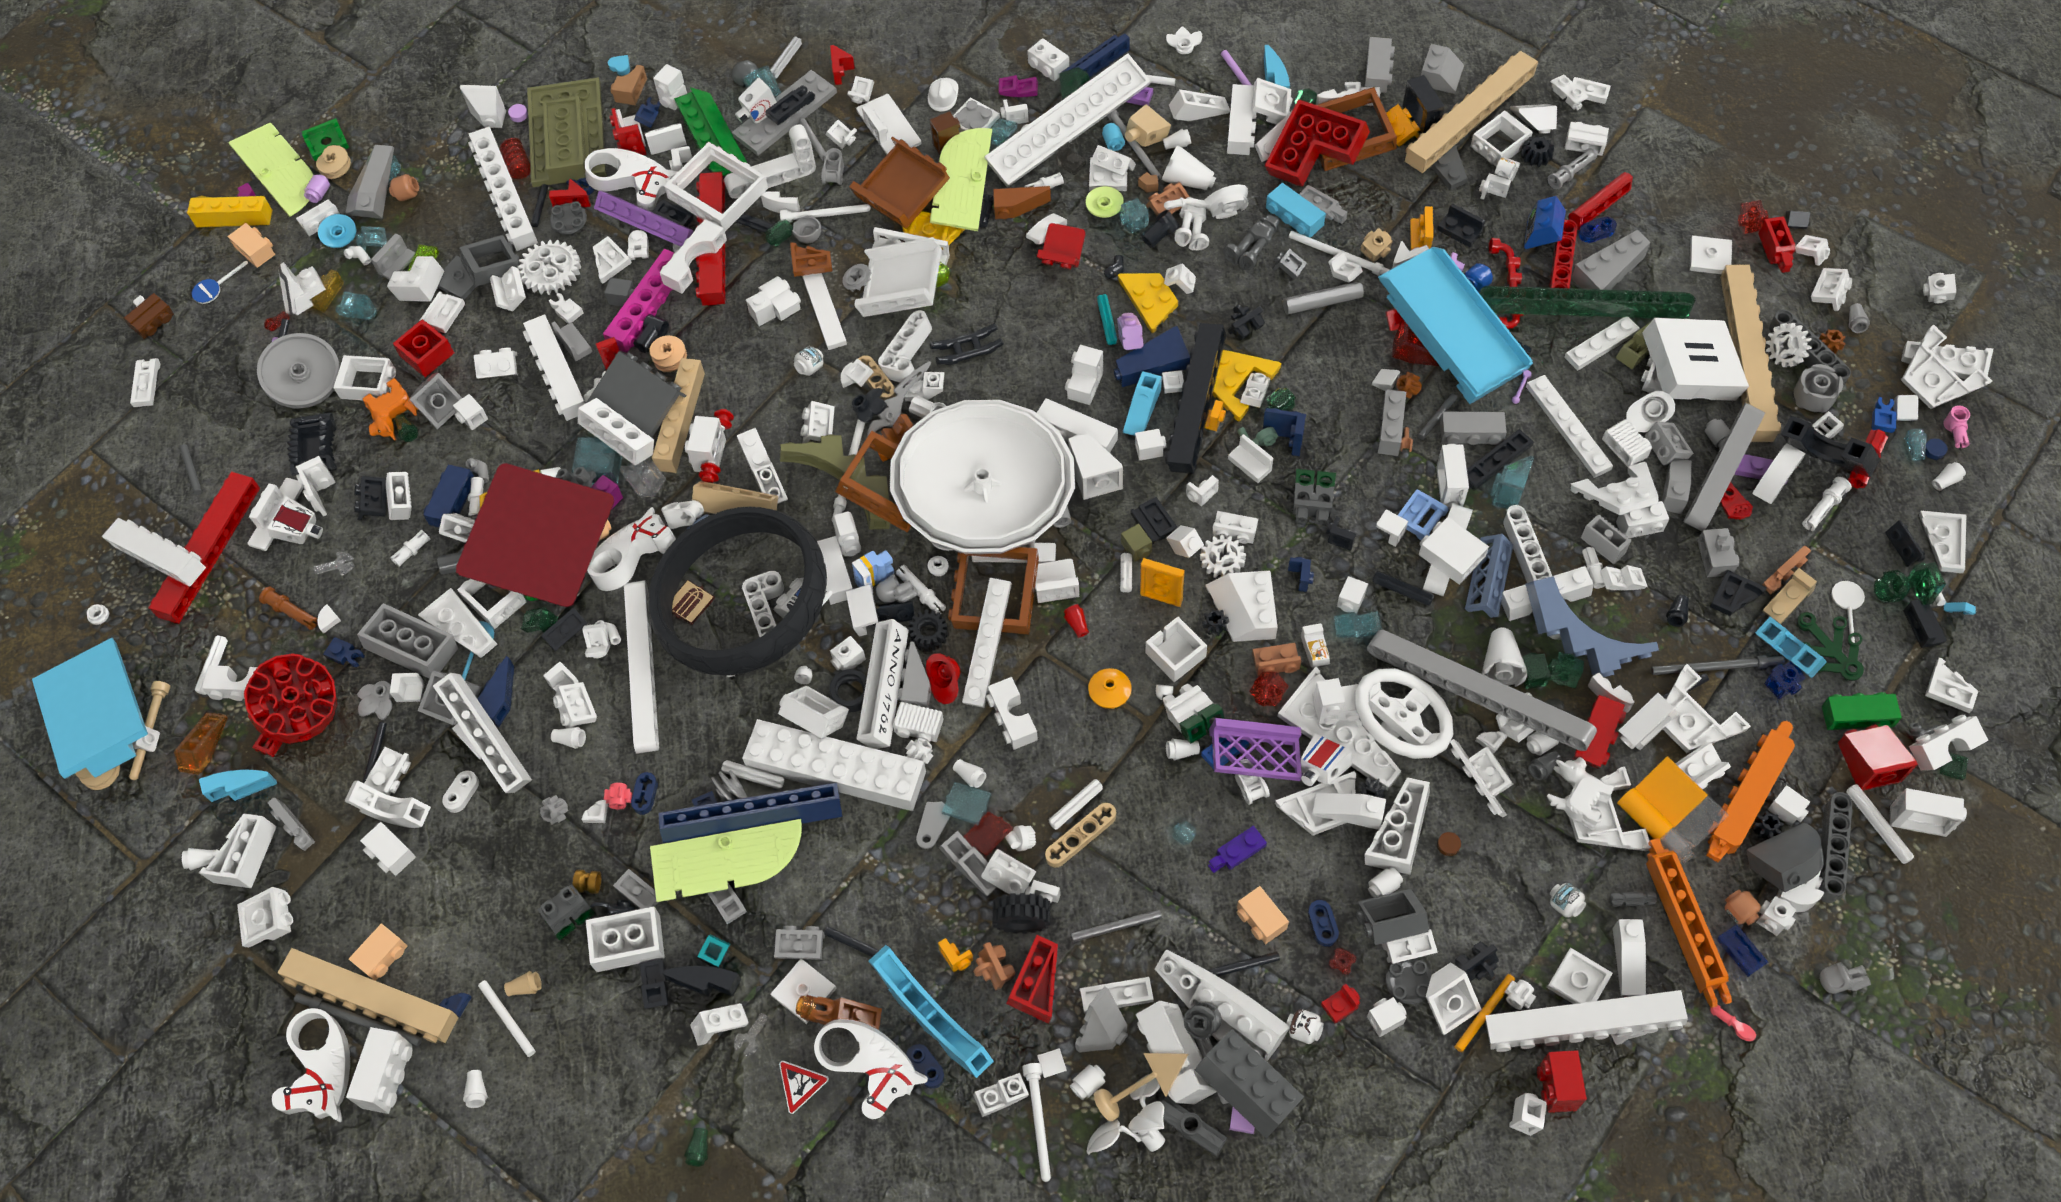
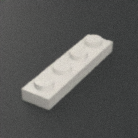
(1601, 343)

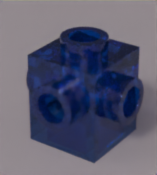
(1785, 680)

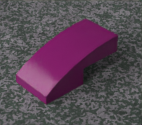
(1013, 87)

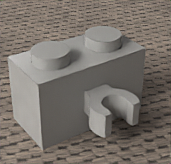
(1718, 552)

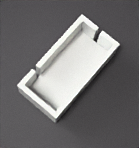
(1166, 1033)

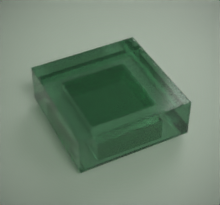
(1956, 768)

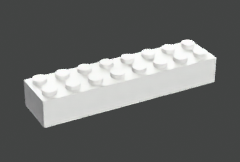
(826, 760)

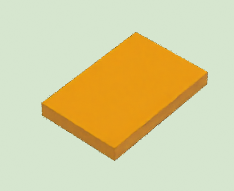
(1162, 582)

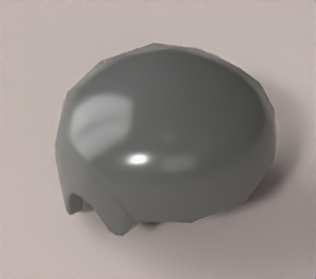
(741, 70)

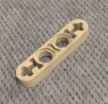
(1078, 832)

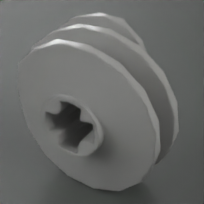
(730, 789)

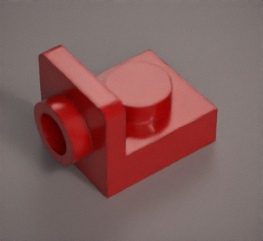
(1341, 1003)

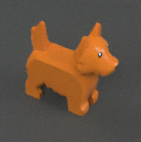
(386, 408)

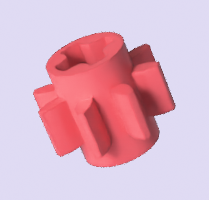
(617, 796)

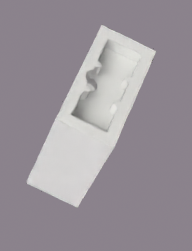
(1508, 125)
(348, 370)
(1452, 475)
(498, 612)
(813, 711)
(1647, 722)
(1927, 812)

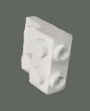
(1271, 100)
(264, 916)

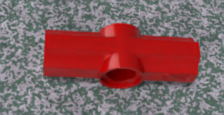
(1877, 439)

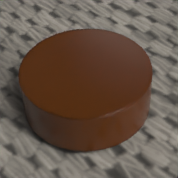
(1449, 844)

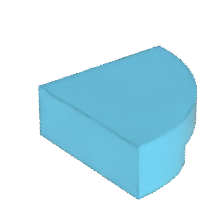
(1964, 607)

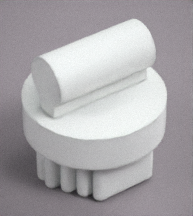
(1021, 838)

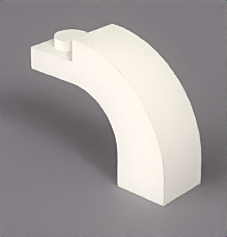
(1778, 473)
(389, 809)

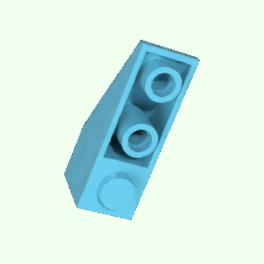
(1143, 403)

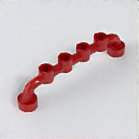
(1513, 277)

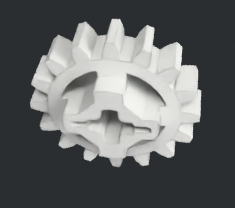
(1789, 344)
(1216, 549)

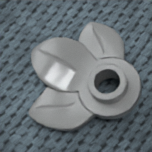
(375, 702)

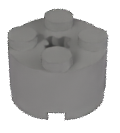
(1818, 388)

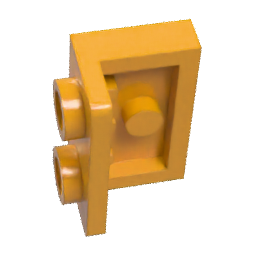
(1402, 125)

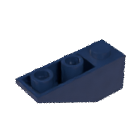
(498, 692)

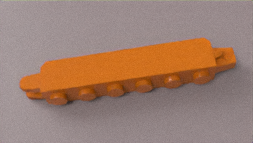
(1752, 791)
(1688, 923)

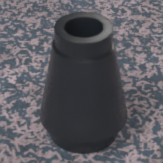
(1678, 612)

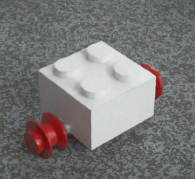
(708, 443)

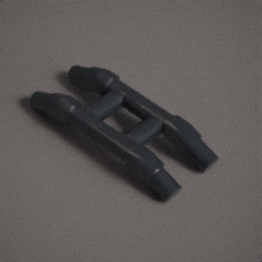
(974, 338)

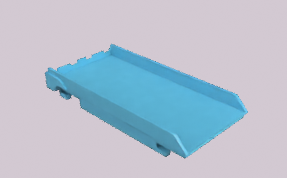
(1455, 323)

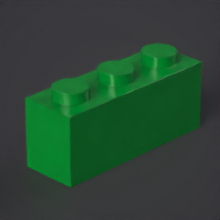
(1861, 711)

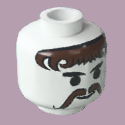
(1305, 1026)

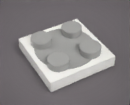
(976, 115)

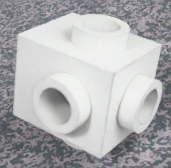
(1940, 288)
(1776, 915)

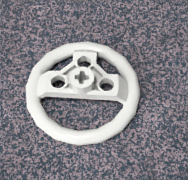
(1398, 719)

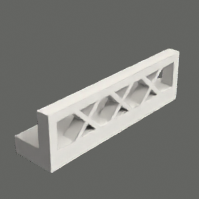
(893, 237)

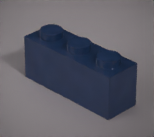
(449, 495)

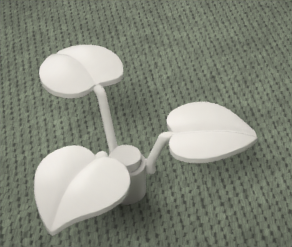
(1145, 1123)

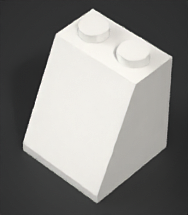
(1094, 467)

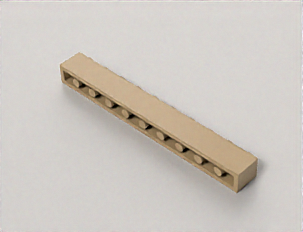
(1470, 111)
(1750, 346)

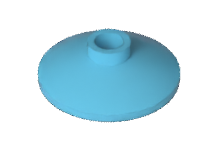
(332, 226)

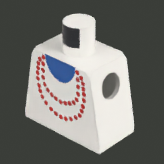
(755, 102)

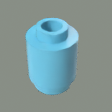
(1113, 137)

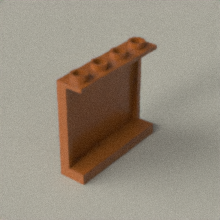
(902, 183)

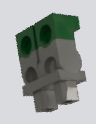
(1310, 502)
(562, 907)

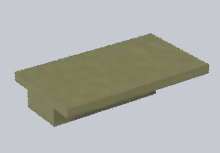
(564, 130)

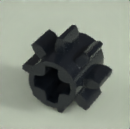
(1215, 616)
(1374, 786)
(1767, 825)

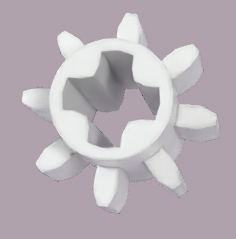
(919, 750)
(1520, 994)

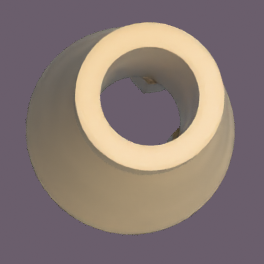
(525, 984)

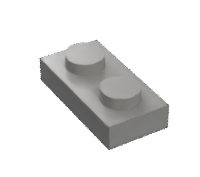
(636, 890)

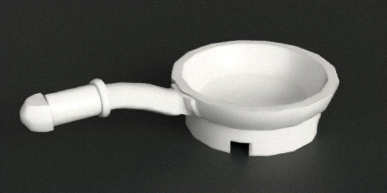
(1221, 203)

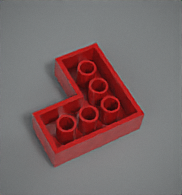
(1313, 132)

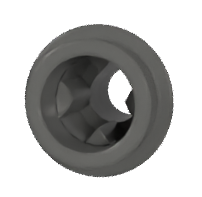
(1543, 766)

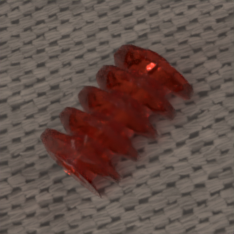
(515, 158)

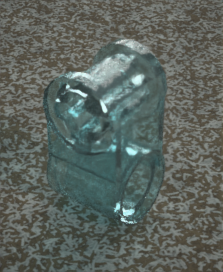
(356, 306)

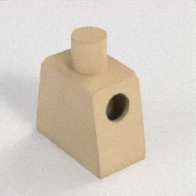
(1146, 127)

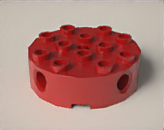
(288, 677)

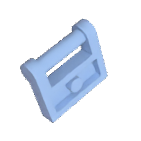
(1417, 508)

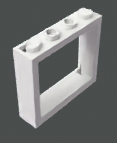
(700, 161)

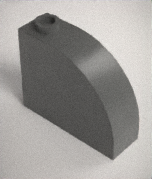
(1788, 857)

